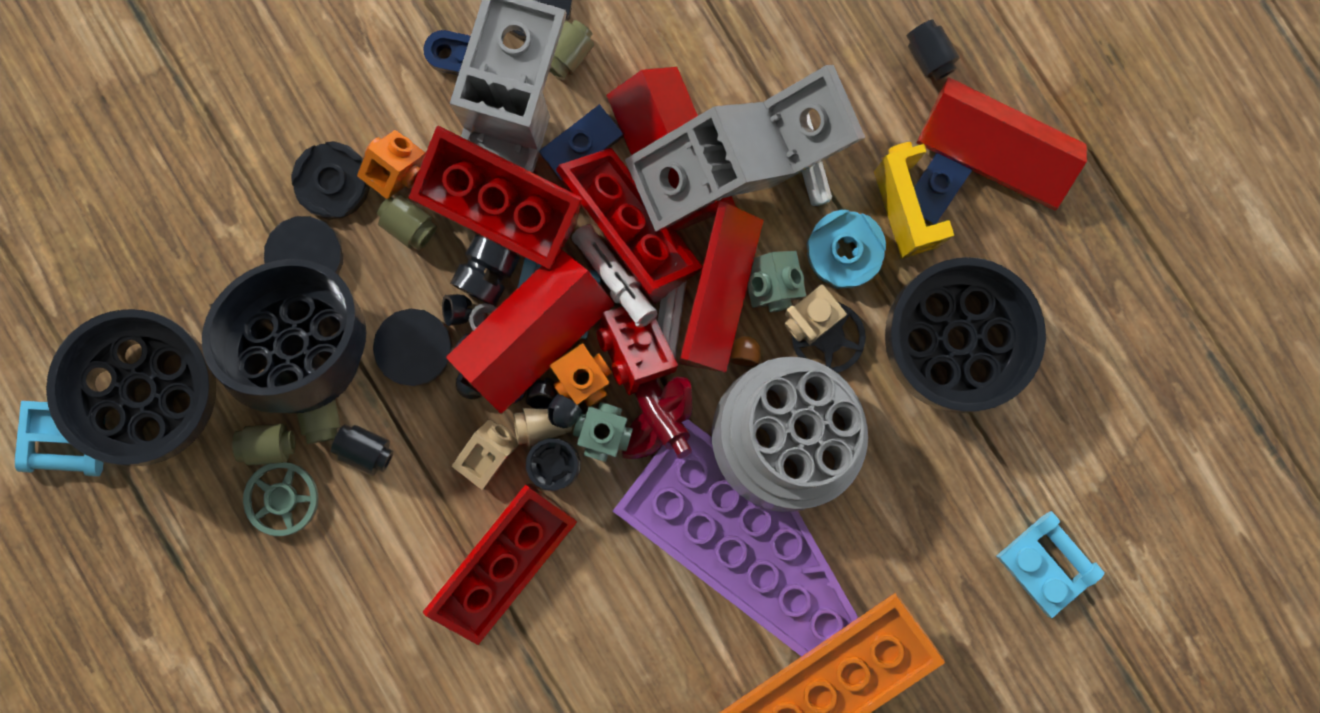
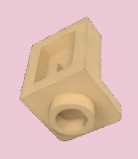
(814, 315)
(485, 453)

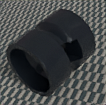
(487, 256)
(553, 464)

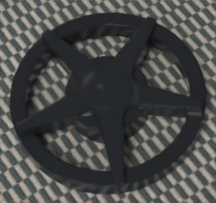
(834, 340)

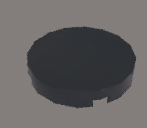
(328, 180)
(307, 240)
(412, 347)

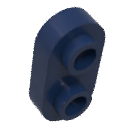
(446, 39)

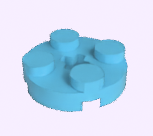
(868, 254)

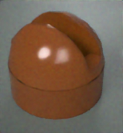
(745, 352)

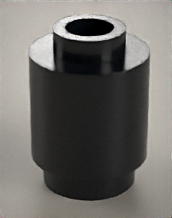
(932, 50)
(362, 449)

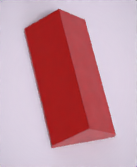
(650, 108)
(1003, 144)
(495, 198)
(622, 219)
(721, 289)
(530, 331)
(500, 565)

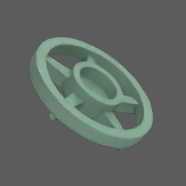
(280, 499)

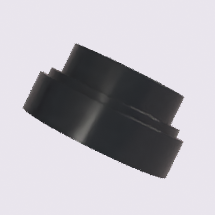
(1005, 304)
(262, 327)
(101, 347)

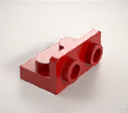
(635, 351)

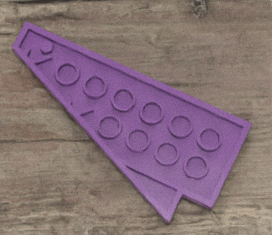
(743, 551)

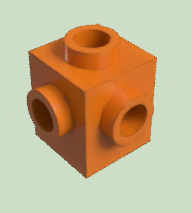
(391, 164)
(578, 362)

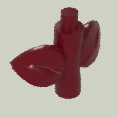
(661, 419)

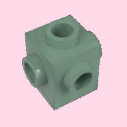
(776, 281)
(617, 439)

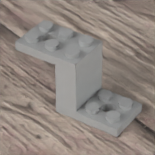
(501, 87)
(744, 148)

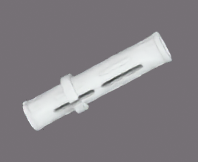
(622, 286)

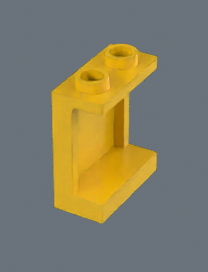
(902, 203)

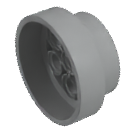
(759, 471)

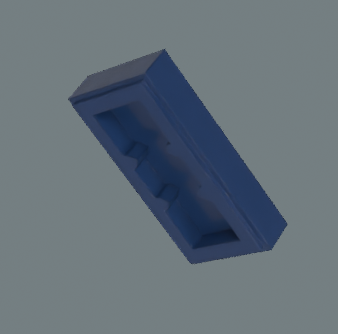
(586, 136)
(939, 186)

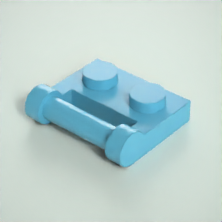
(38, 426)
(1040, 573)

